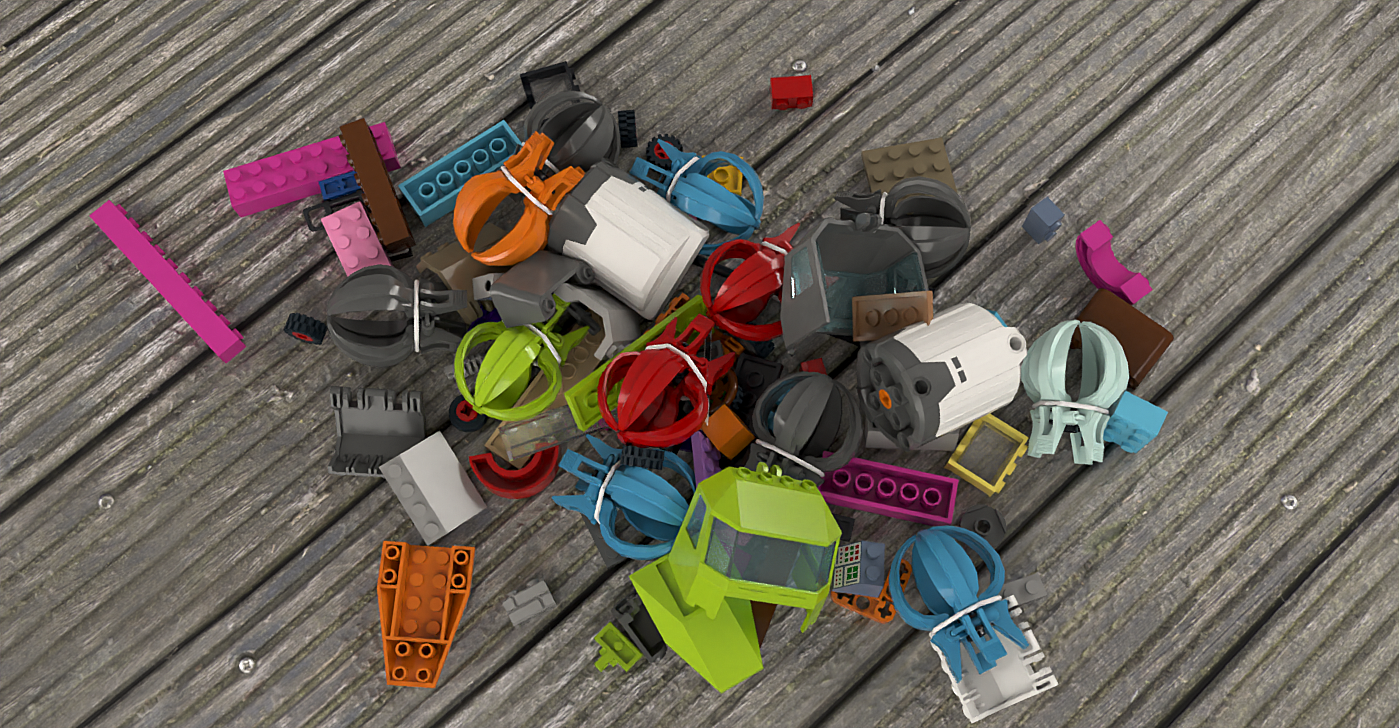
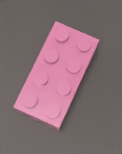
(355, 238)

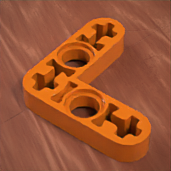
(874, 602)

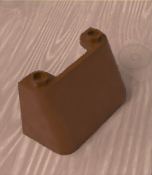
(1138, 334)

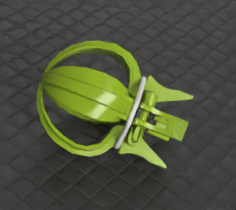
(509, 364)

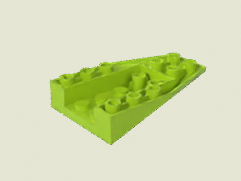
(718, 649)

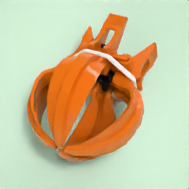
(486, 191)

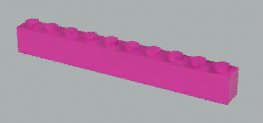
(168, 281)

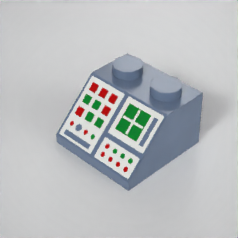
(859, 569)

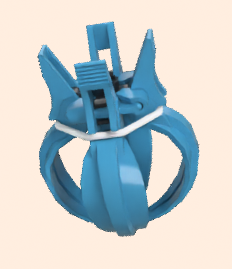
(700, 196)
(634, 491)
(946, 570)

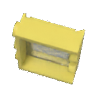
(987, 454)

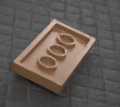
(886, 313)

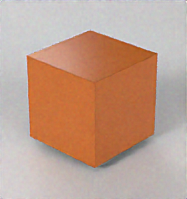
(727, 432)

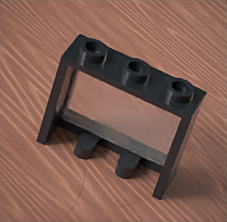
(546, 81)

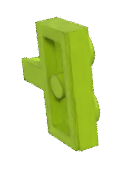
(616, 649)

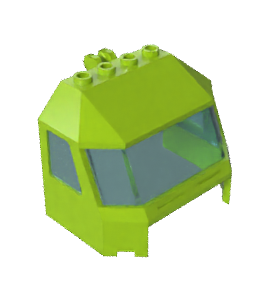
(756, 542)

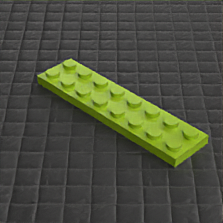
(583, 396)

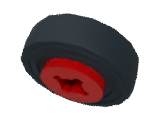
(466, 422)

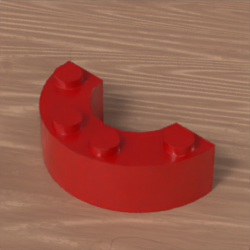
(521, 482)

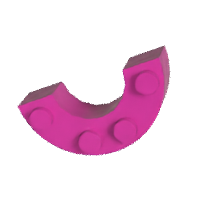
(1103, 268)

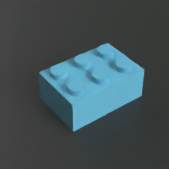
(1133, 422)

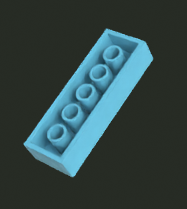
(436, 188)

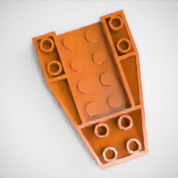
(420, 608)

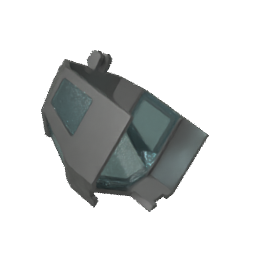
(841, 263)

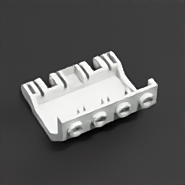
(1004, 684)

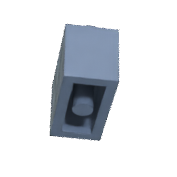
(1043, 221)

